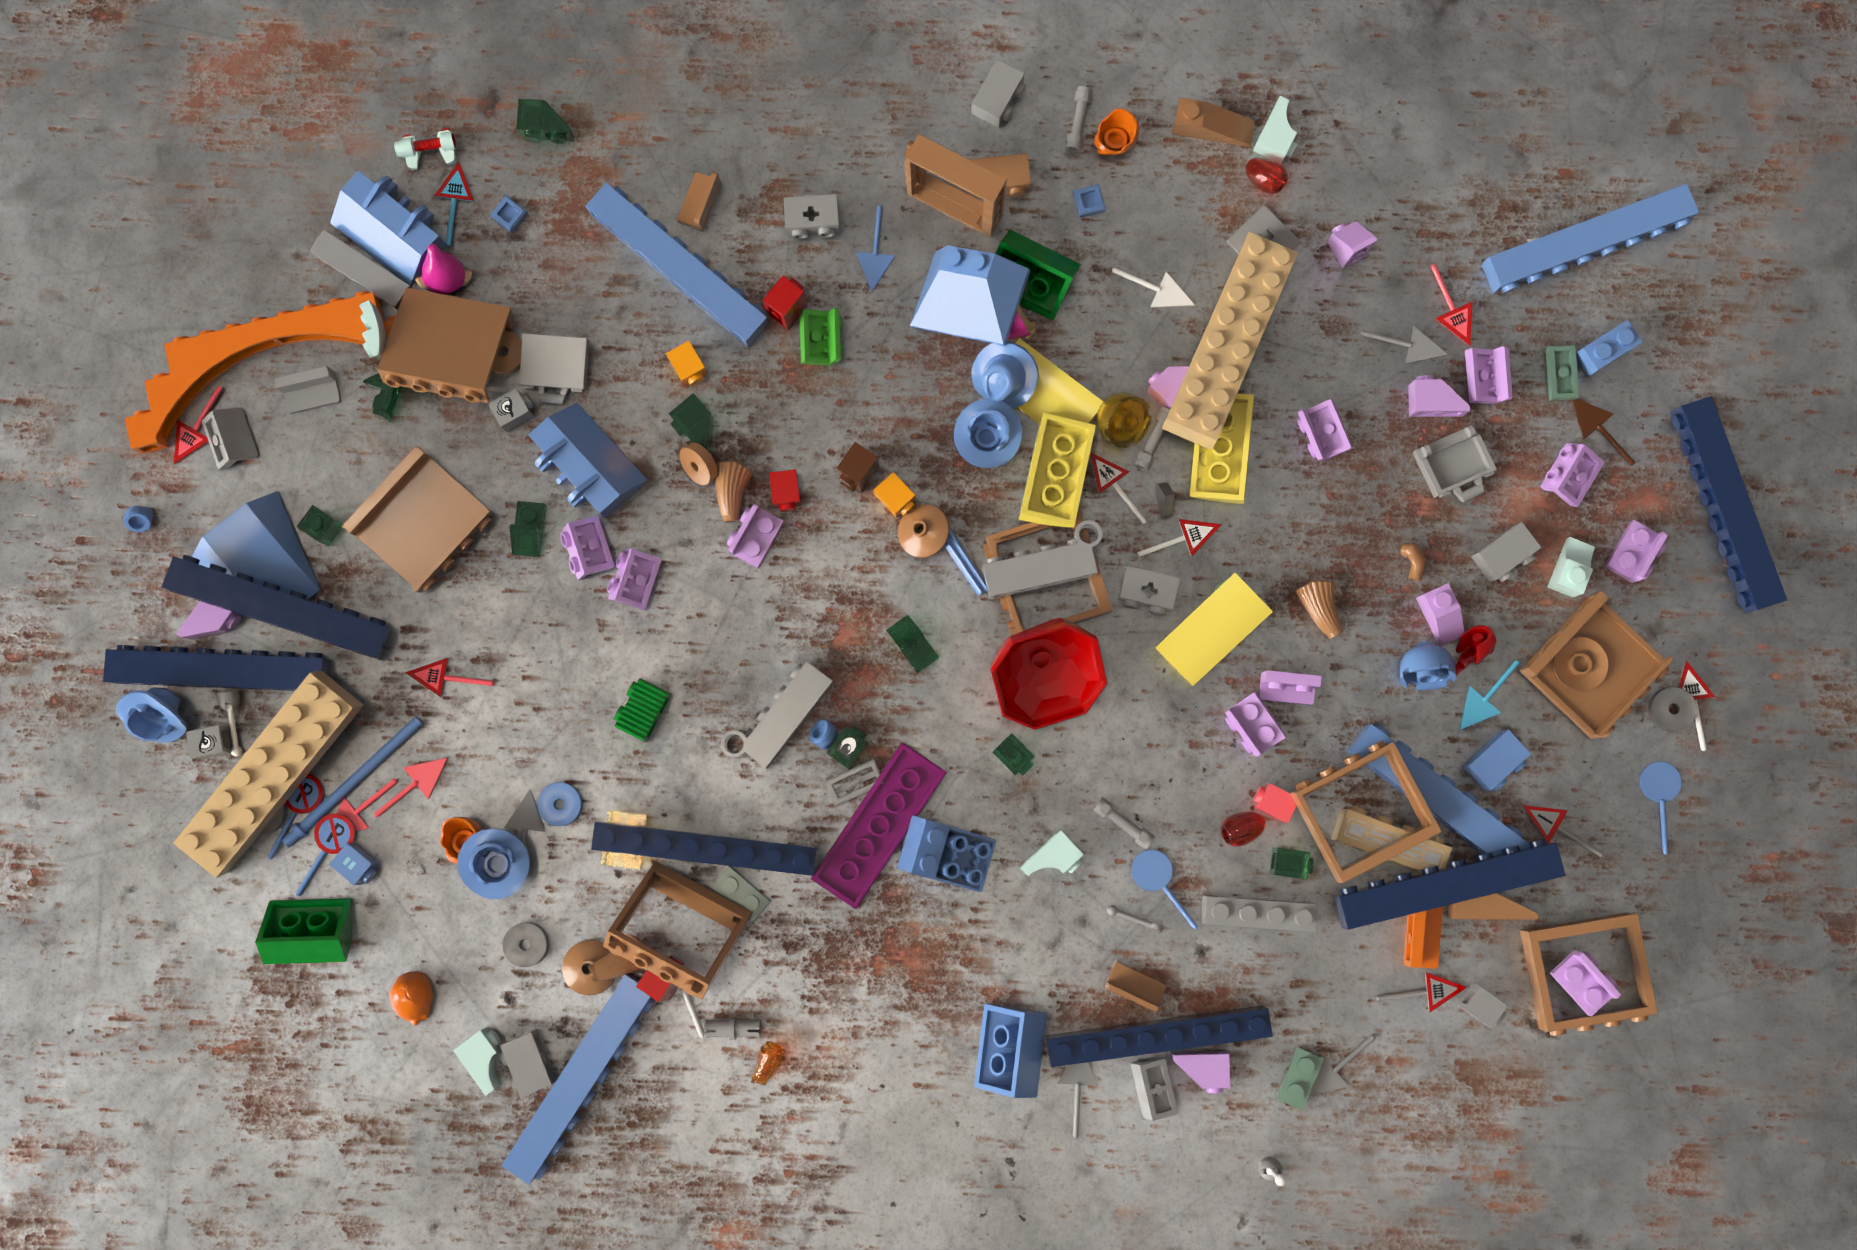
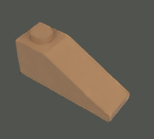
(1211, 123)
(1013, 168)
(1489, 907)

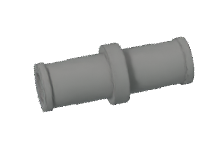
(733, 1028)

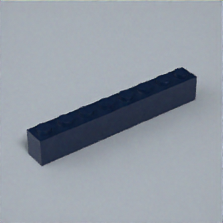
(1728, 505)
(275, 607)
(211, 669)
(703, 848)
(1449, 885)
(1158, 1036)

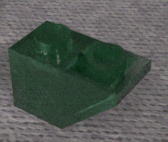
(540, 122)
(693, 420)

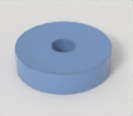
(547, 804)

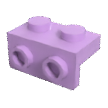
(1488, 375)
(1324, 431)

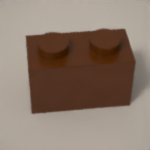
(857, 468)

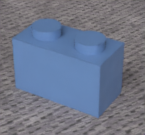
(1607, 348)
(1496, 761)

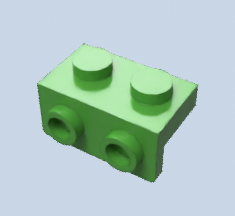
(820, 337)

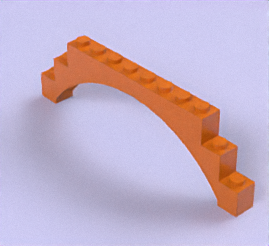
(202, 358)

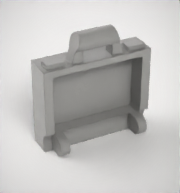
(554, 363)
(1456, 462)

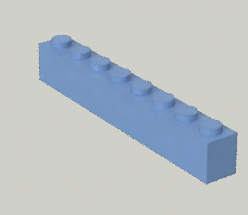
(1590, 238)
(678, 265)
(1447, 804)
(577, 1081)

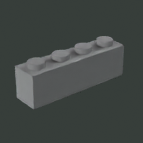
(1259, 913)

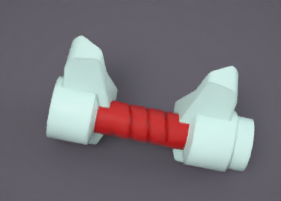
(411, 148)

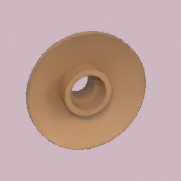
(932, 537)
(1594, 661)
(574, 961)

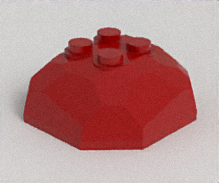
(1048, 673)

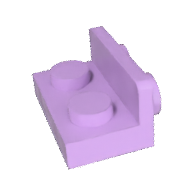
(1573, 473)
(755, 535)
(586, 547)
(1636, 552)
(633, 578)
(1288, 687)
(1254, 724)
(1585, 982)

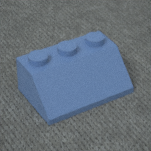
(1010, 1051)

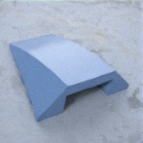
(260, 545)

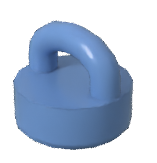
(138, 518)
(823, 734)

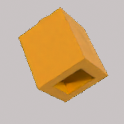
(687, 364)
(895, 495)

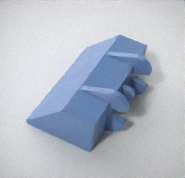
(385, 226)
(586, 459)

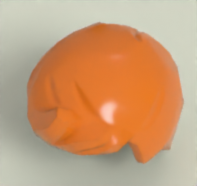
(1117, 133)
(455, 833)
(412, 996)

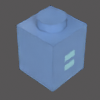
(355, 864)

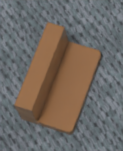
(699, 200)
(1135, 986)

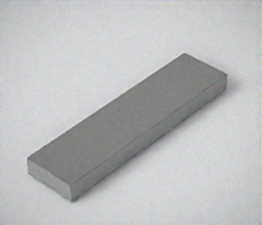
(359, 268)

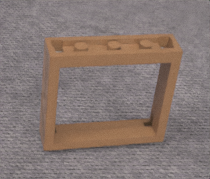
(928, 155)
(1007, 602)
(1427, 830)
(693, 896)
(1541, 998)

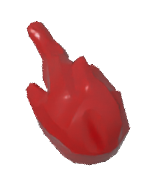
(1477, 643)

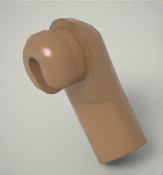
(1417, 560)

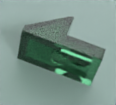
(385, 402)
(528, 529)
(912, 644)

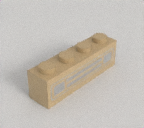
(1369, 834)

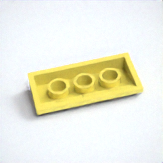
(1058, 393)
(1057, 471)
(1222, 472)
(1213, 629)

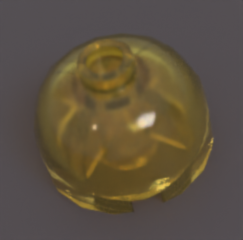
(1123, 419)

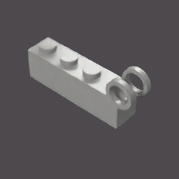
(1043, 568)
(784, 717)

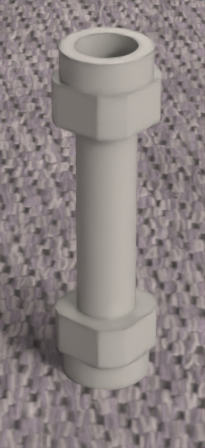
(1075, 140)
(1145, 458)
(1142, 837)

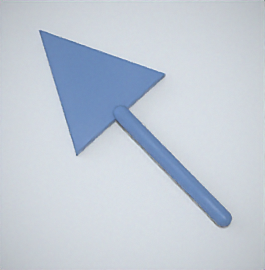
(875, 264)

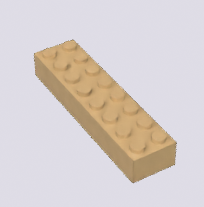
(1230, 341)
(268, 773)

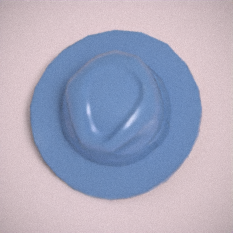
(1005, 374)
(988, 433)
(152, 715)
(493, 863)

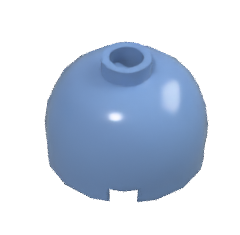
(1427, 667)

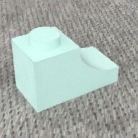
(1277, 136)
(1572, 568)
(1055, 853)
(479, 1058)

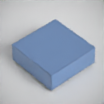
(1089, 201)
(508, 214)

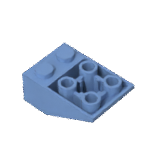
(946, 854)

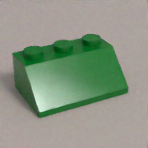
(1049, 274)
(306, 931)

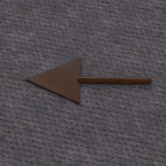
(1592, 418)

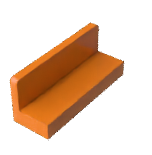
(1423, 939)

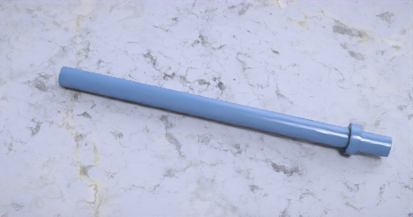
(300, 829)

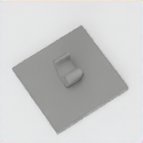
(1266, 225)

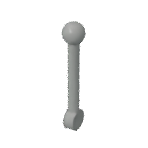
(1112, 911)

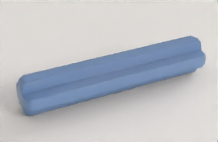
(965, 563)

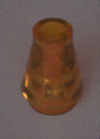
(768, 1061)

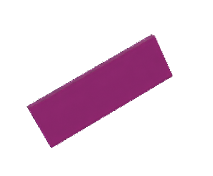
(878, 825)

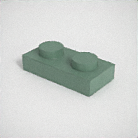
(1562, 373)
(740, 891)
(1300, 1078)

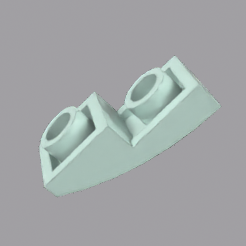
(376, 334)

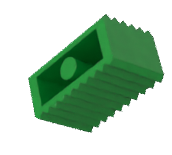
(641, 709)

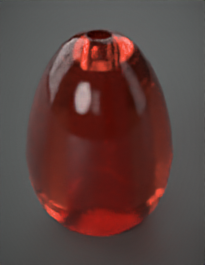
(1266, 174)
(1242, 828)

